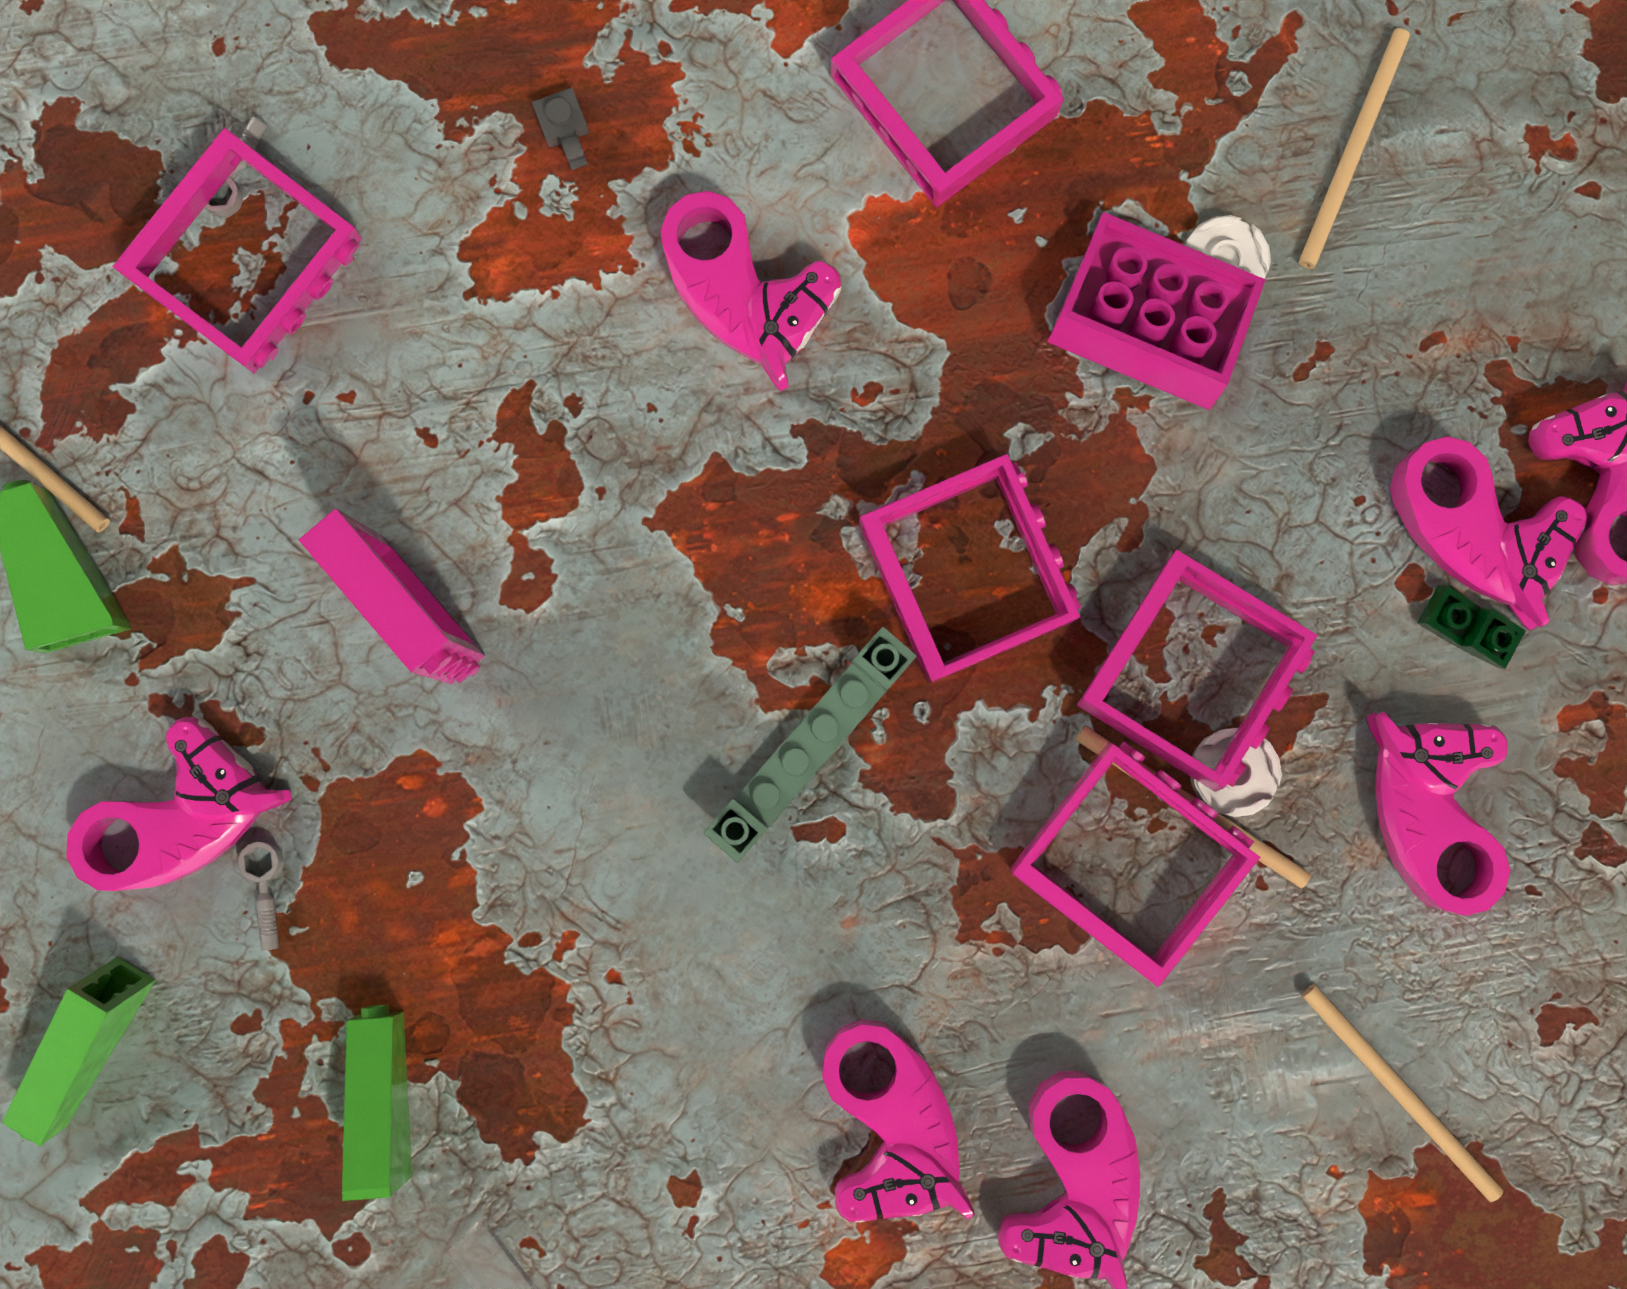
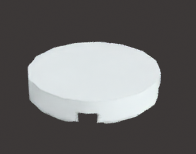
(1233, 243)
(1252, 789)

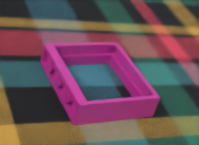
(898, 136)
(185, 205)
(1029, 523)
(392, 599)
(1272, 696)
(1158, 966)

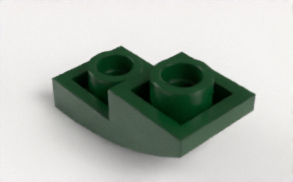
(1470, 627)

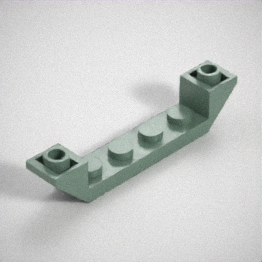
(810, 745)

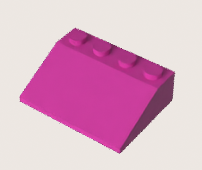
(1157, 311)

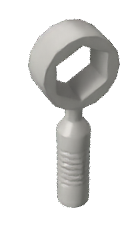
(251, 137)
(265, 902)

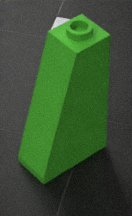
(51, 575)
(76, 1049)
(375, 1106)

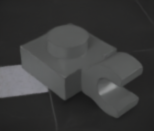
(563, 124)

